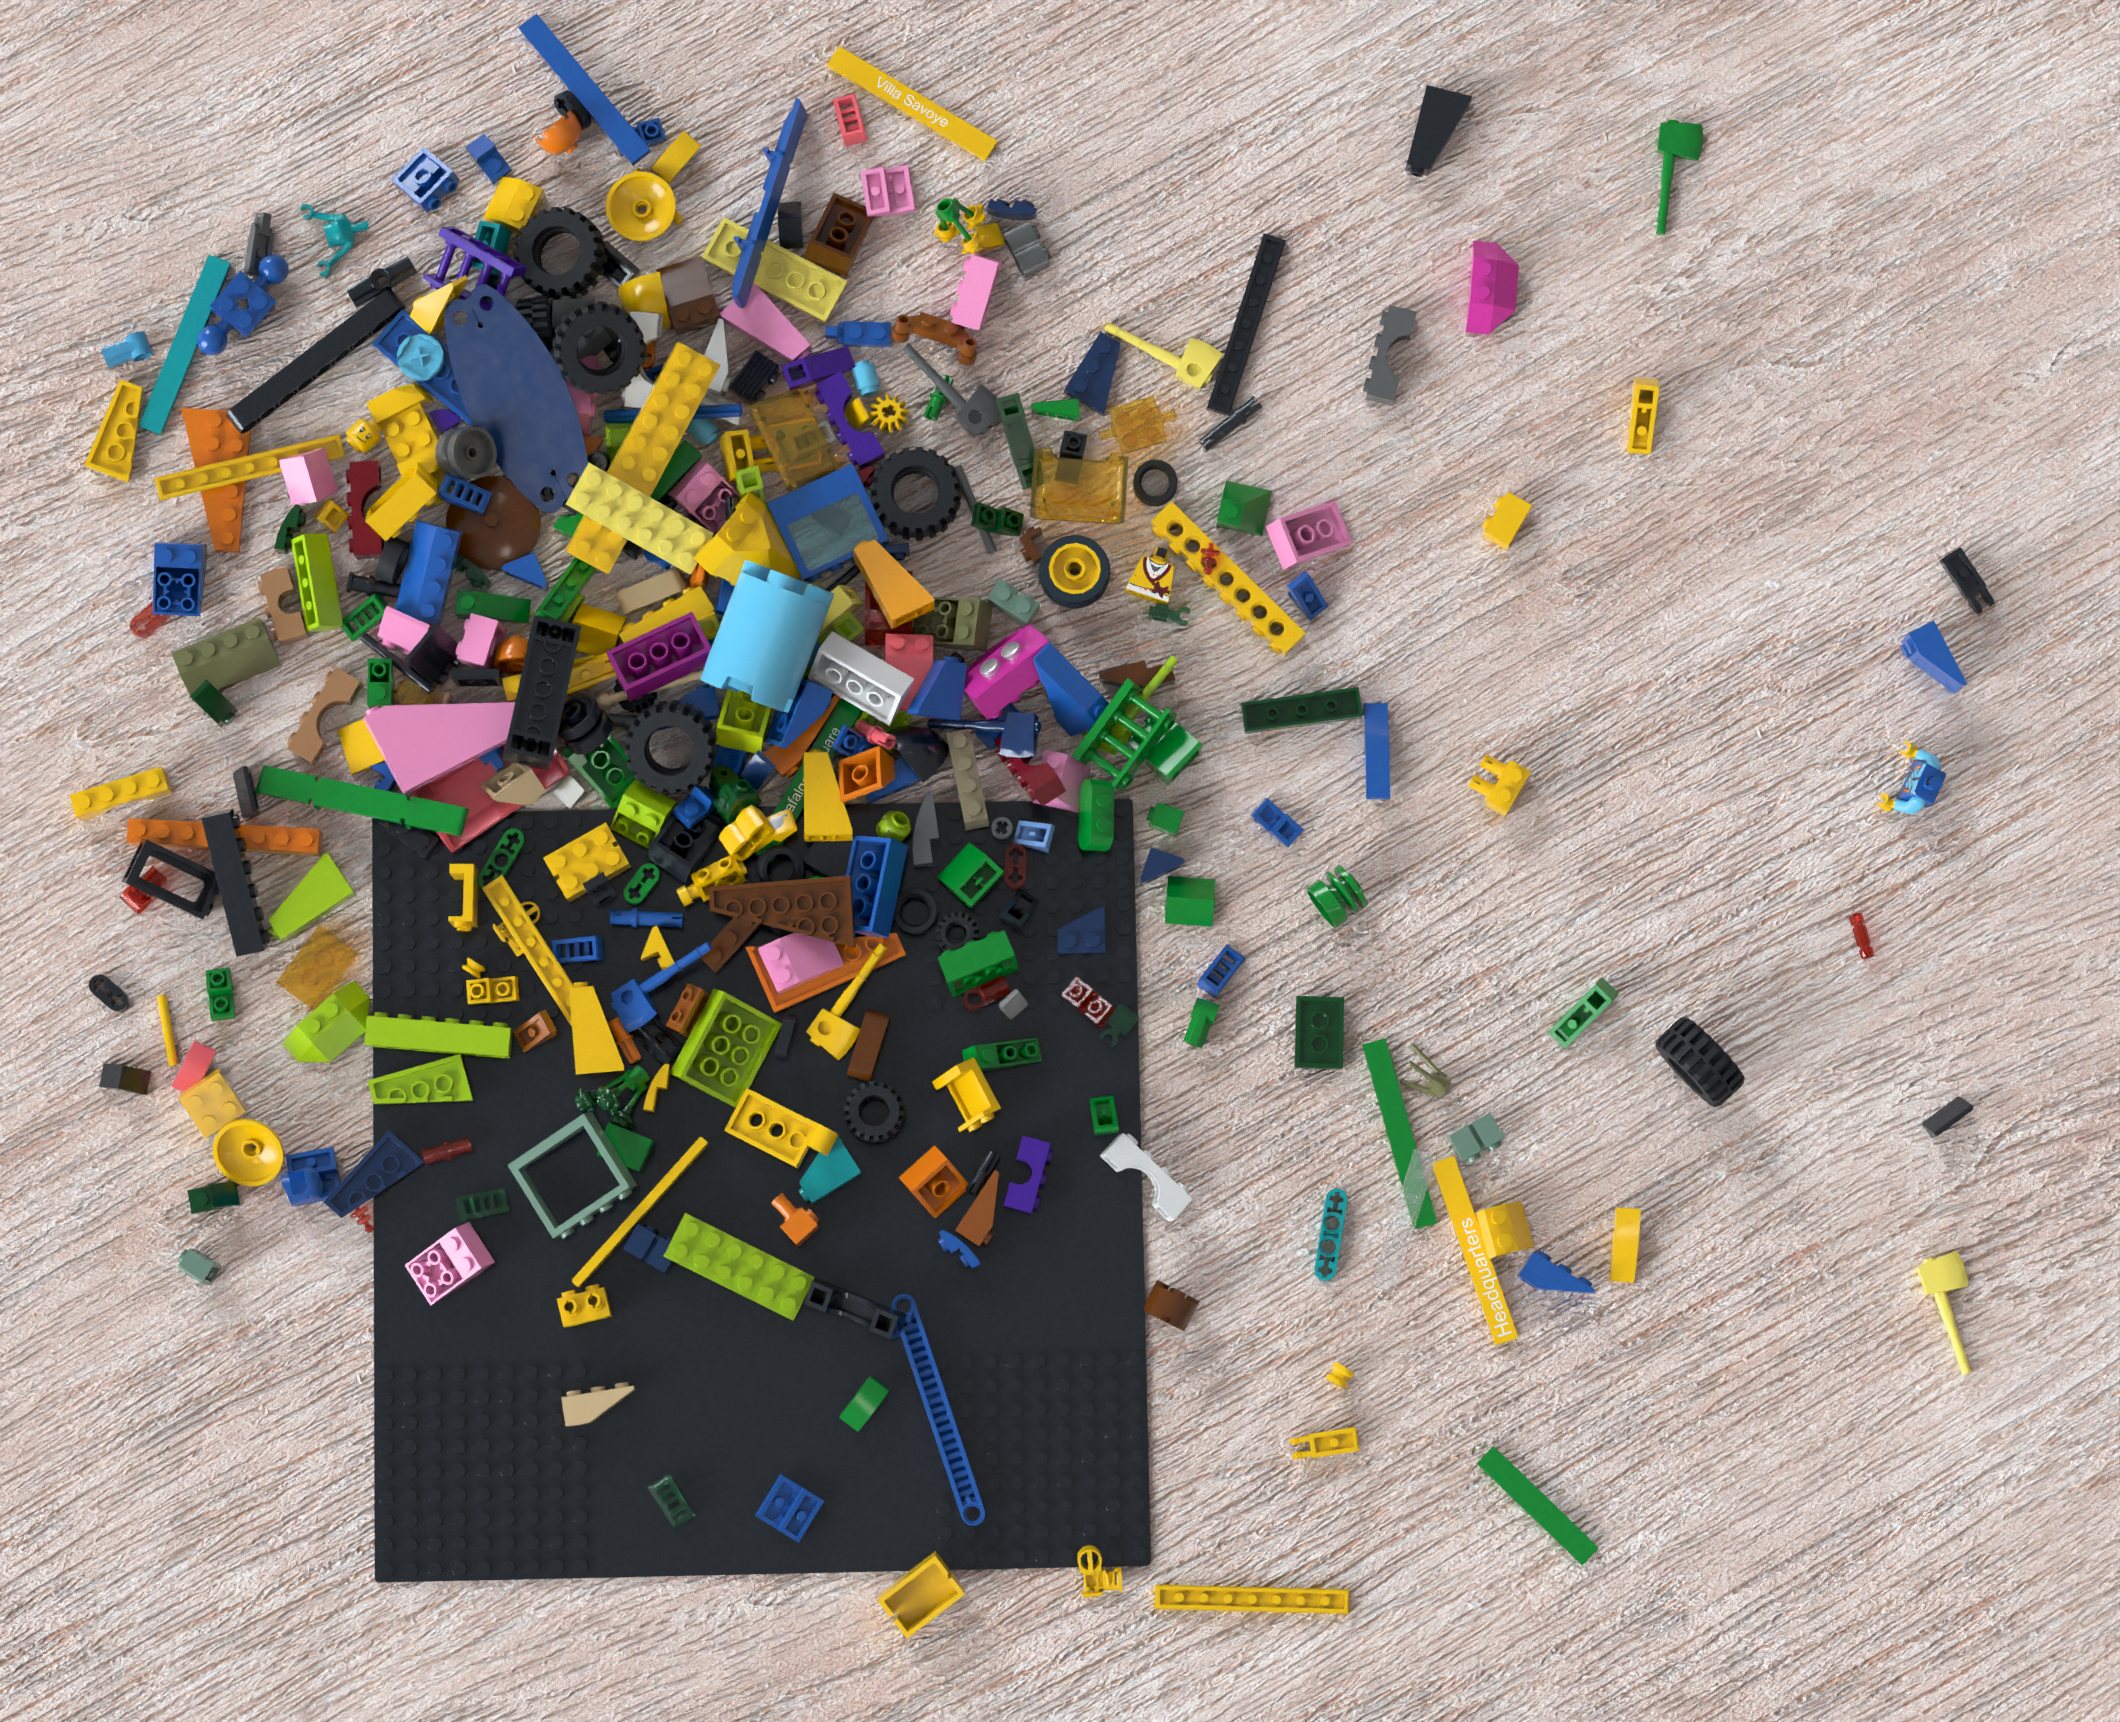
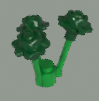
(608, 1099)

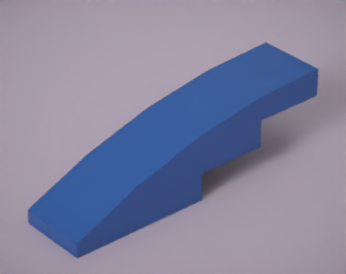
(1376, 751)

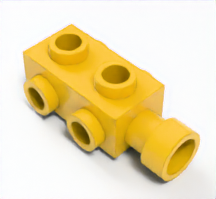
(721, 873)

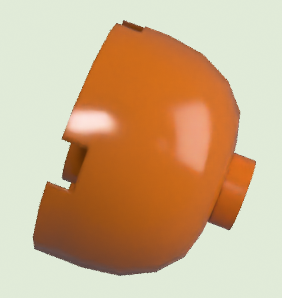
(561, 135)
(510, 655)

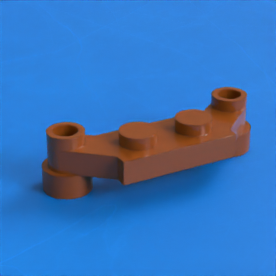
(937, 330)

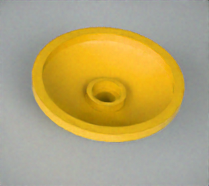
(639, 191)
(241, 1161)

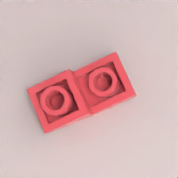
(193, 1066)

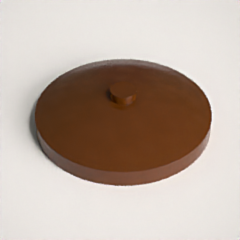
(504, 531)

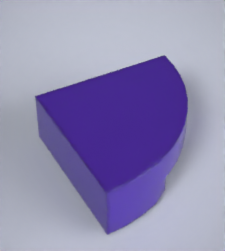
(444, 419)

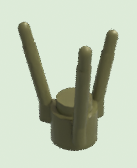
(1437, 1083)

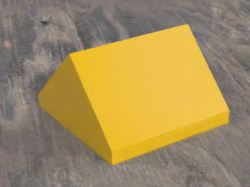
(598, 629)

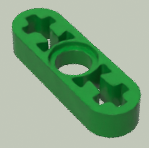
(511, 858)

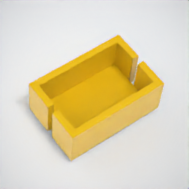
(402, 502)
(585, 859)
(921, 1594)

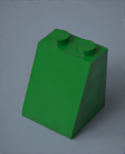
(1171, 753)

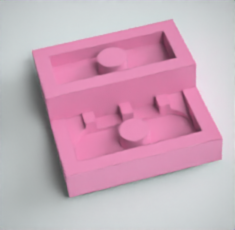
(888, 191)

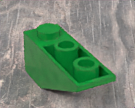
(1004, 1054)

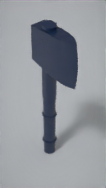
(1018, 735)

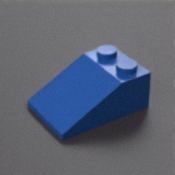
(1931, 654)
(806, 708)

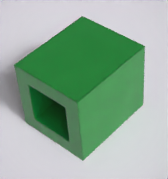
(1165, 818)

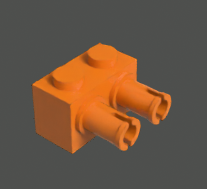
(798, 1223)

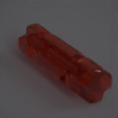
(1861, 936)

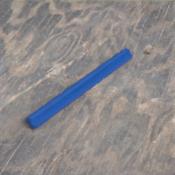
(702, 412)

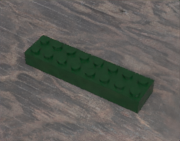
(1301, 710)

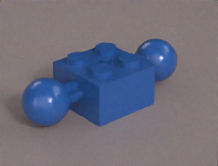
(213, 339)

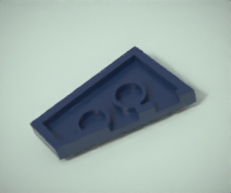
(1095, 374)

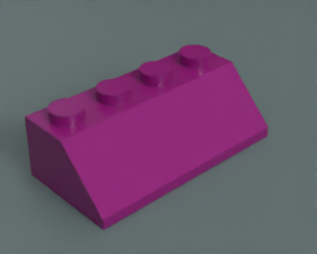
(660, 656)

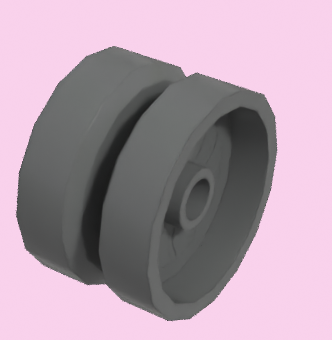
(466, 452)

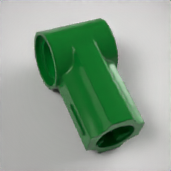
(1201, 1020)

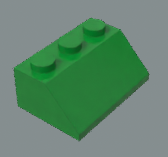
(978, 962)

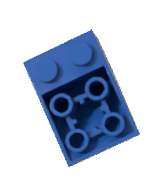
(178, 578)

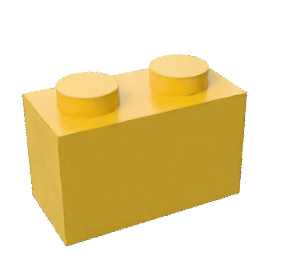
(1506, 520)

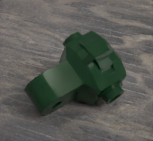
(731, 793)

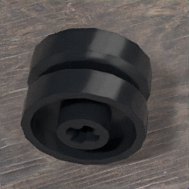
(584, 724)

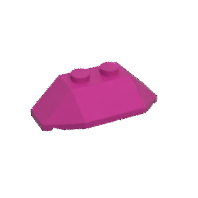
(1490, 288)

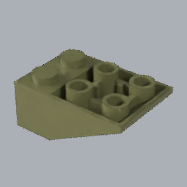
(957, 623)

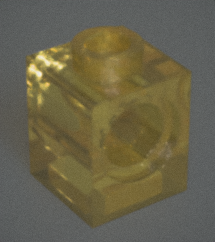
(411, 694)

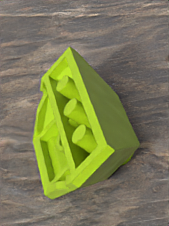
(330, 1026)

